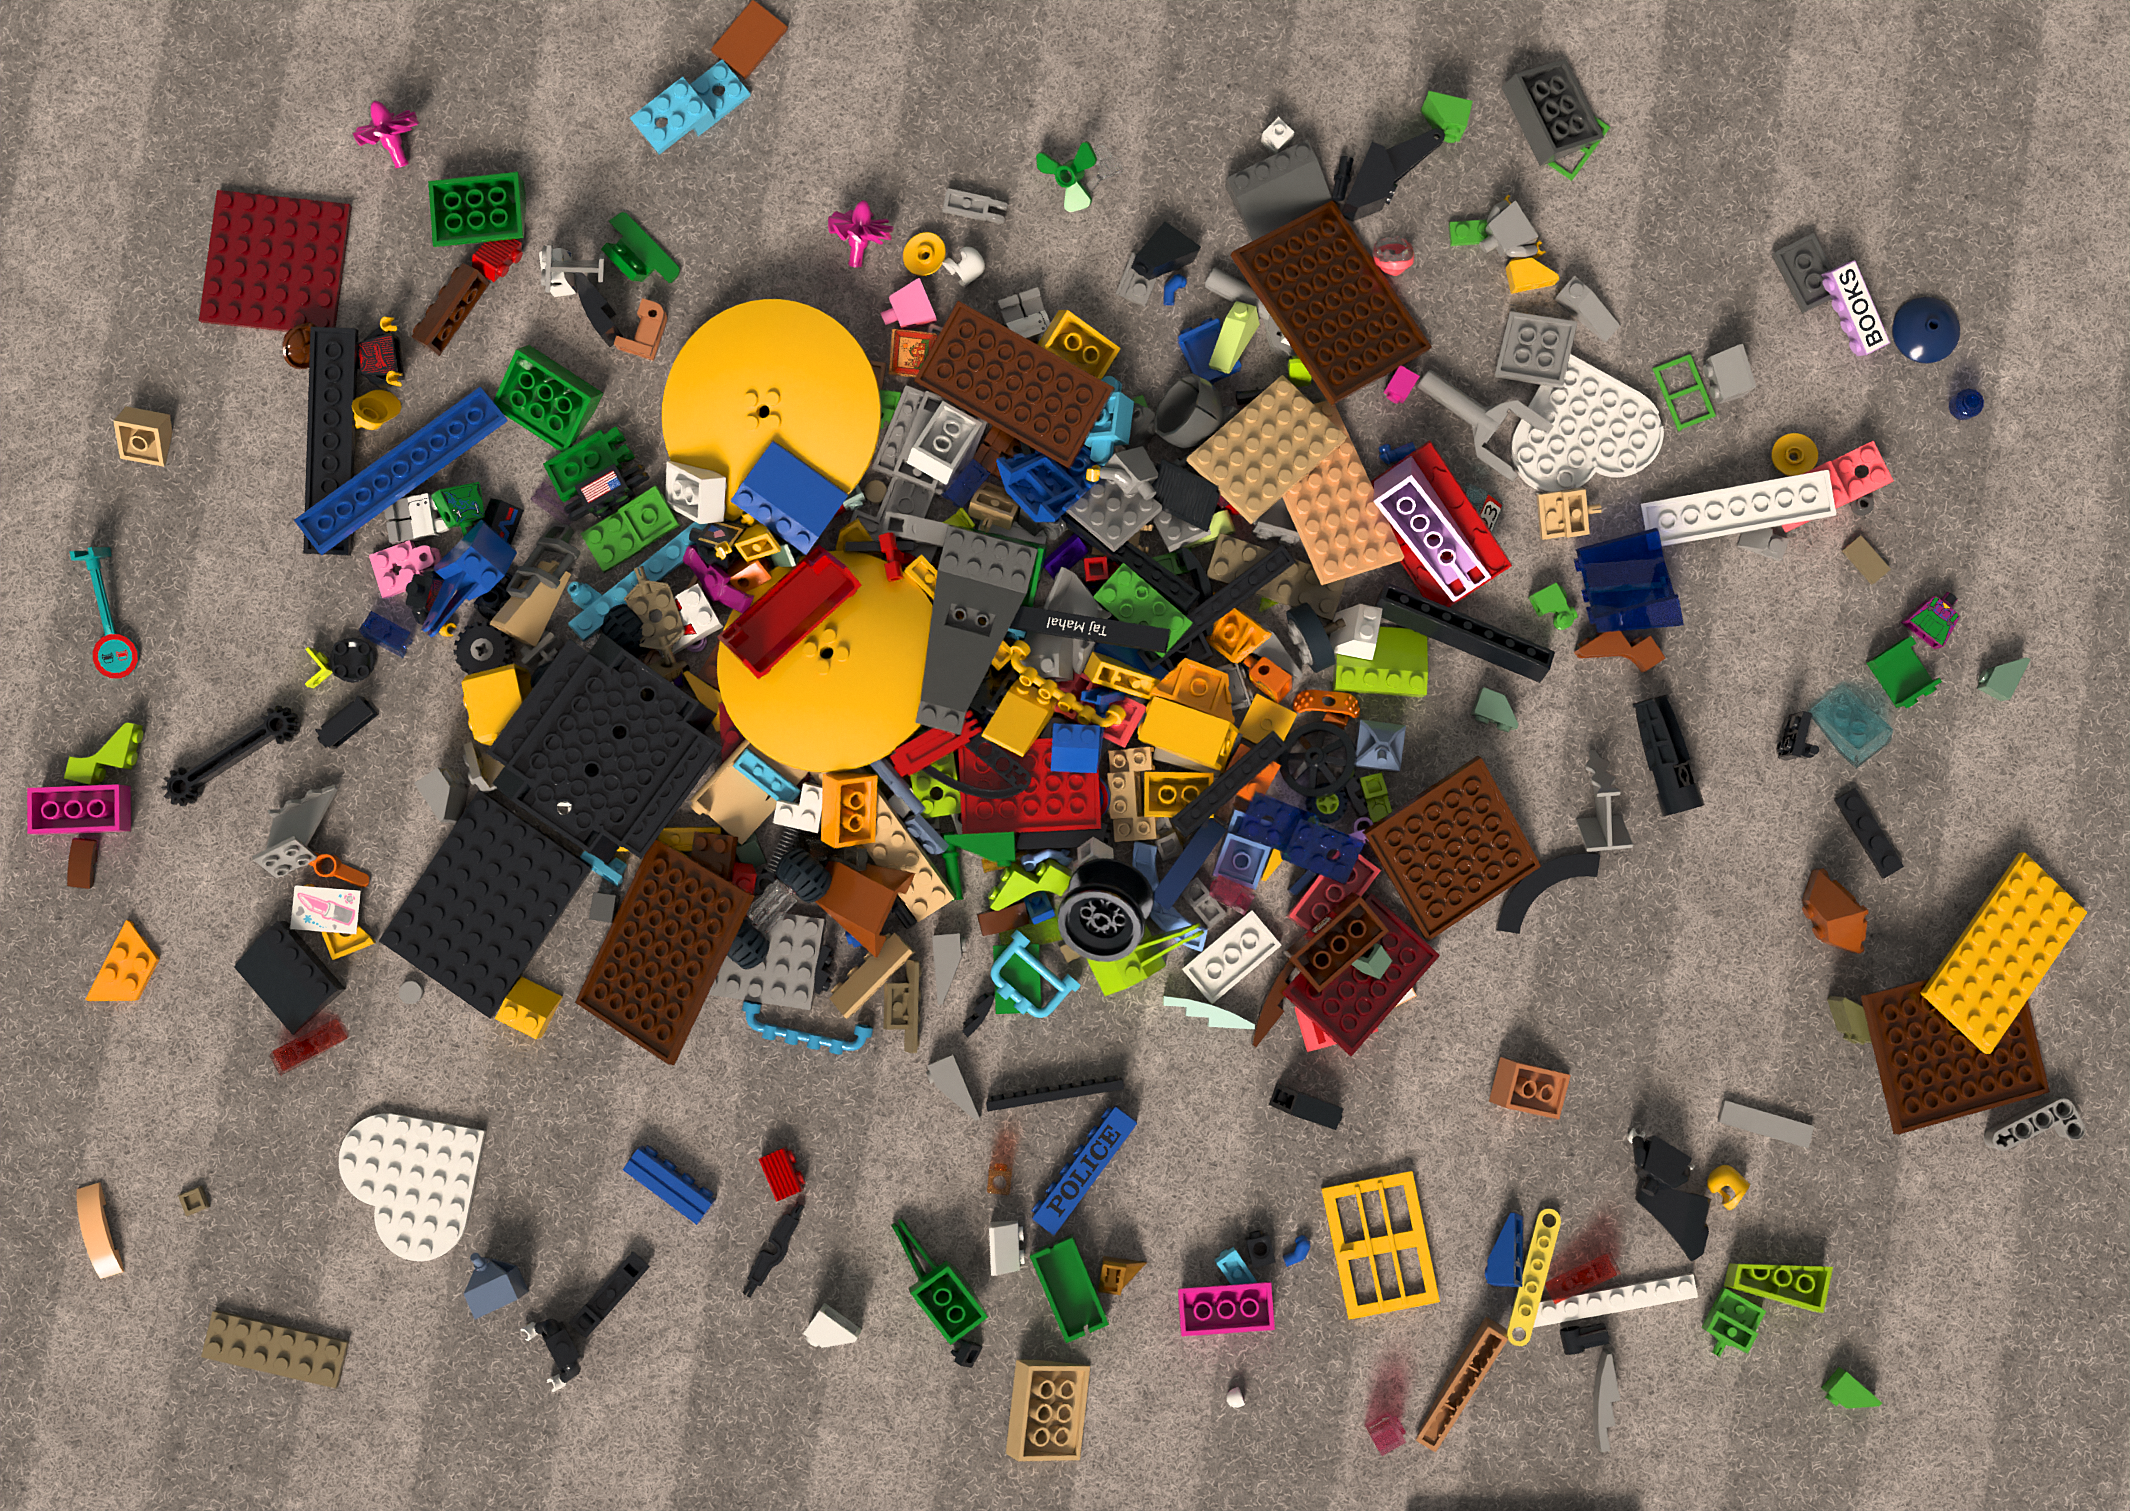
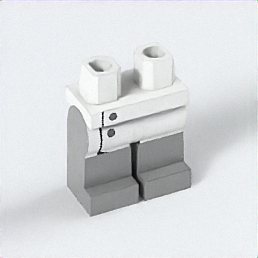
(1024, 314)
(413, 520)

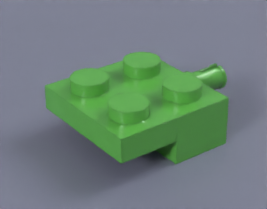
(1733, 1322)

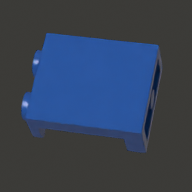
(1198, 348)

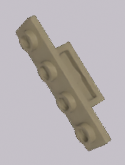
(902, 1006)

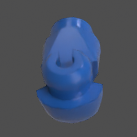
(1397, 454)

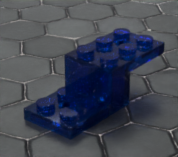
(1300, 837)

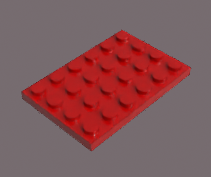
(1049, 804)

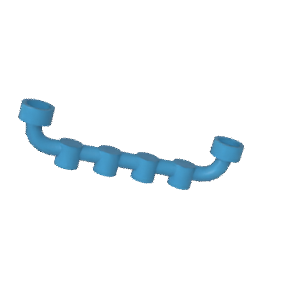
(813, 1040)

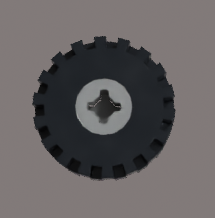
(495, 654)

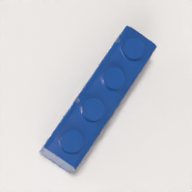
(669, 1184)

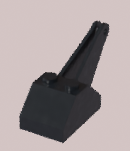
(1382, 171)

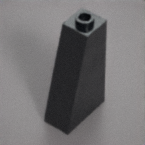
(1061, 839)

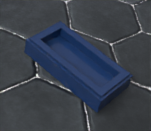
(1301, 882)

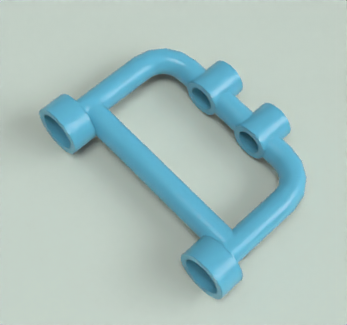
(1006, 990)

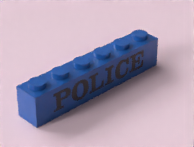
(1084, 1169)

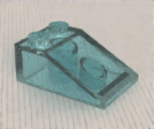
(1851, 726)

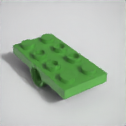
(1136, 602)

